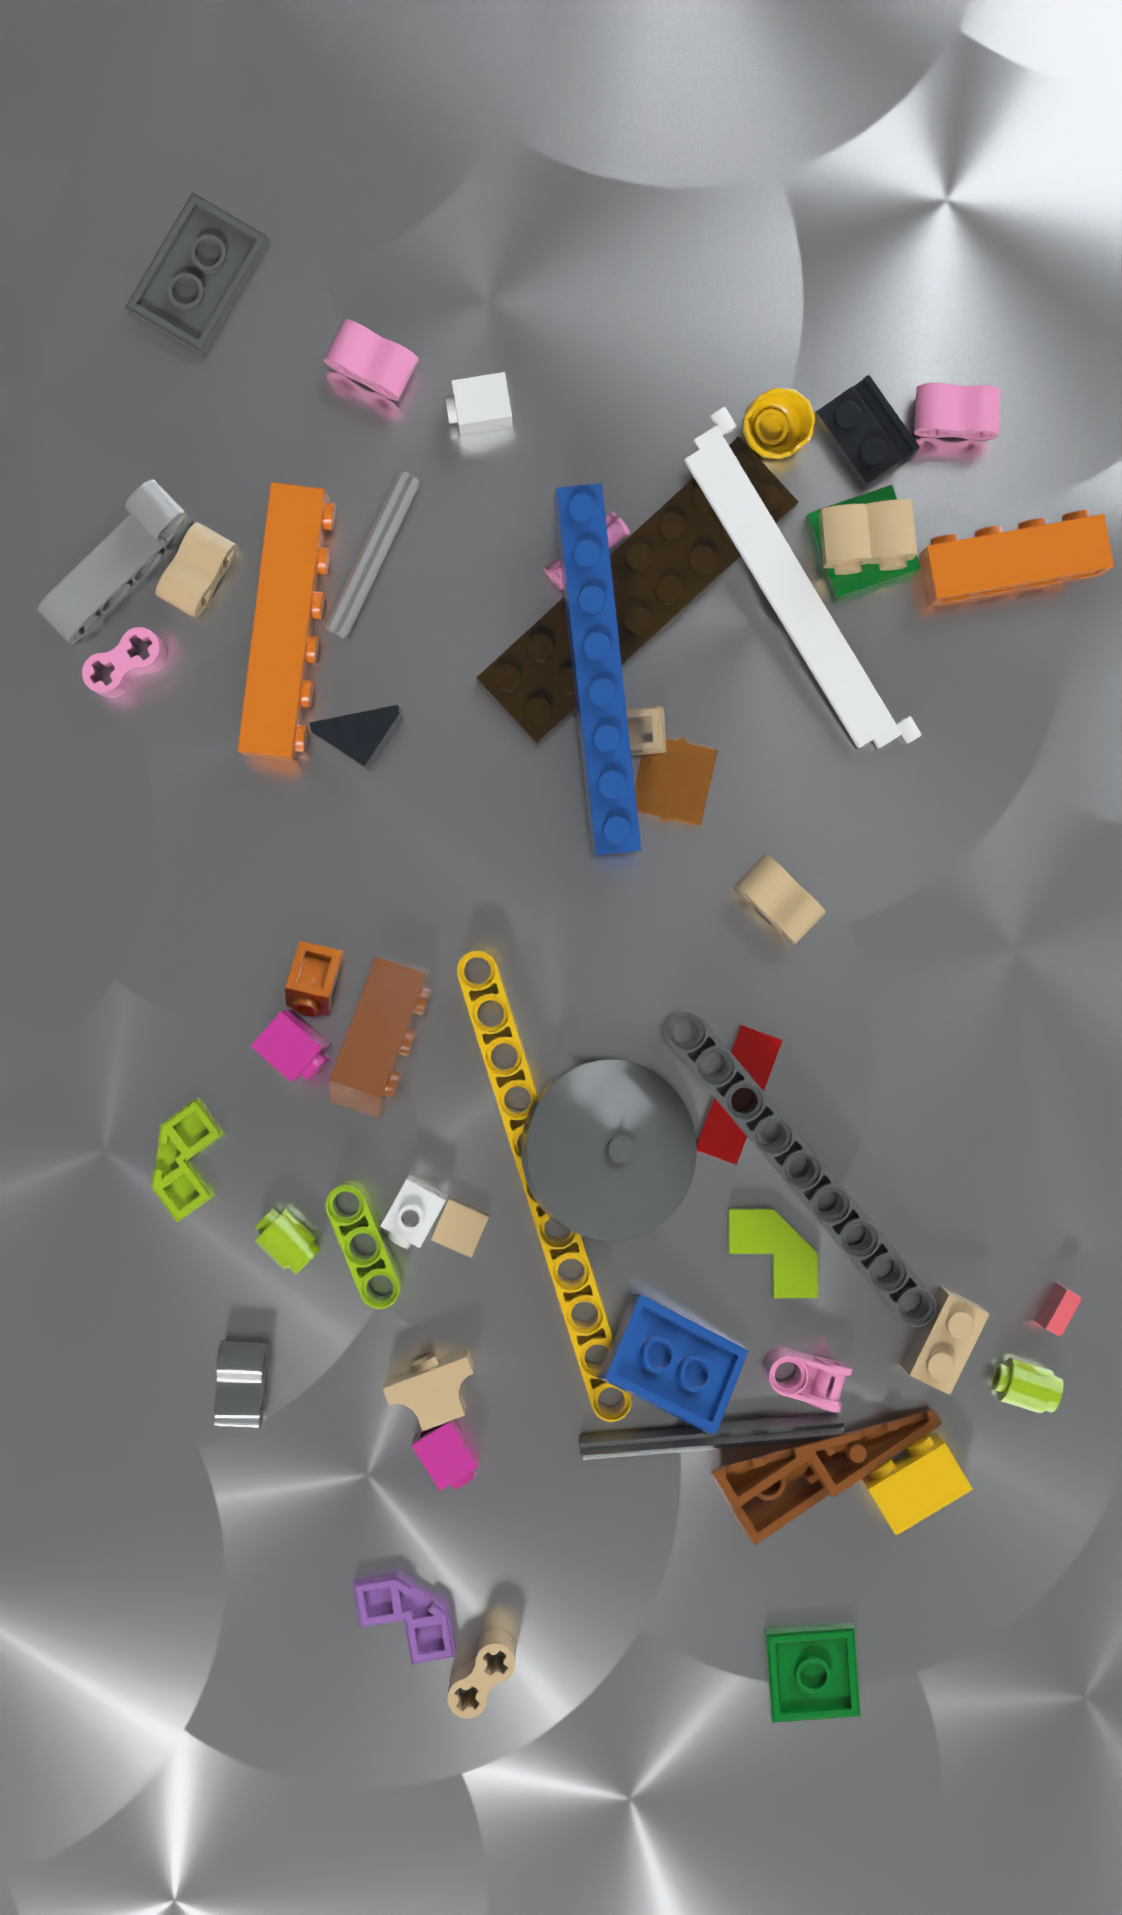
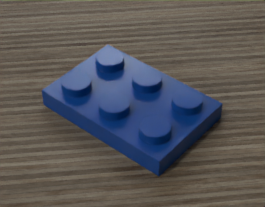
(673, 1363)

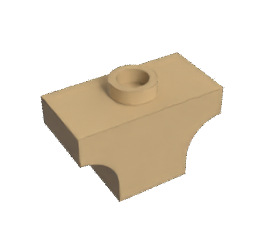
(432, 1388)

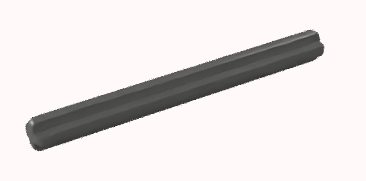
(729, 1435)

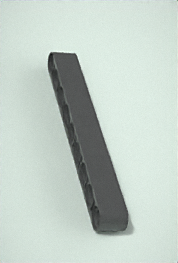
(814, 1183)

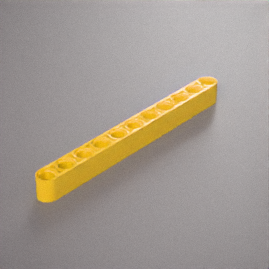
(555, 1248)

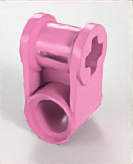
(815, 1379)

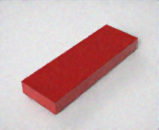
(719, 1133)

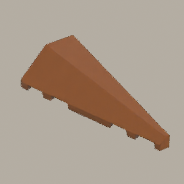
(784, 1484)

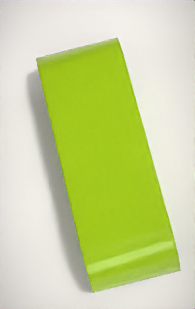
(364, 1266)

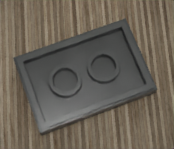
(198, 274)

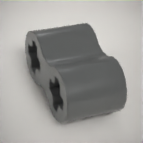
(240, 1384)

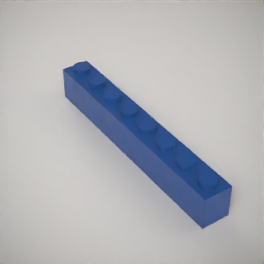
(596, 669)

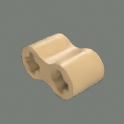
(196, 569)
(780, 899)
(481, 1673)

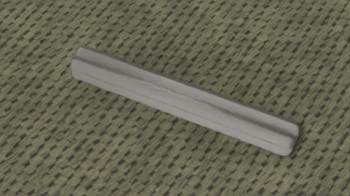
(372, 554)

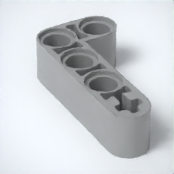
(117, 563)

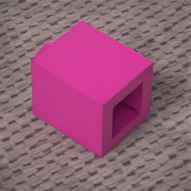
(447, 1454)

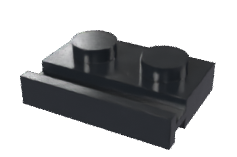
(866, 431)

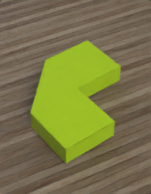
(175, 1176)
(766, 1232)

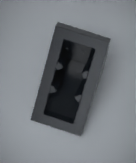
(359, 734)

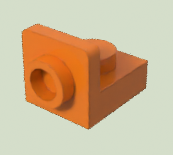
(312, 979)

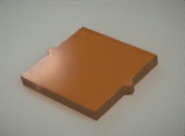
(675, 782)

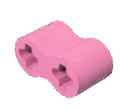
(371, 359)
(957, 411)
(124, 663)

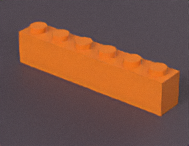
(285, 622)

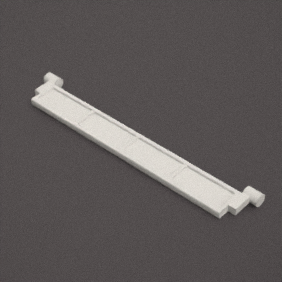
(791, 590)

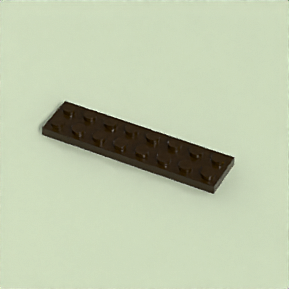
(653, 581)

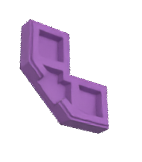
(396, 1598)

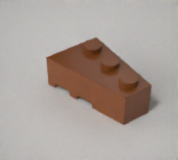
(378, 1037)

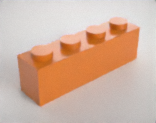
(1016, 559)

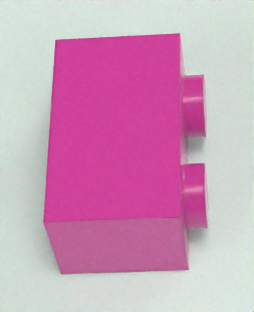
(292, 1046)

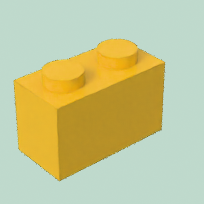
(917, 1483)

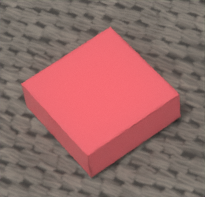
(1058, 1309)

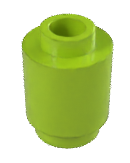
(286, 1240)
(1027, 1386)

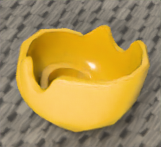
(778, 423)

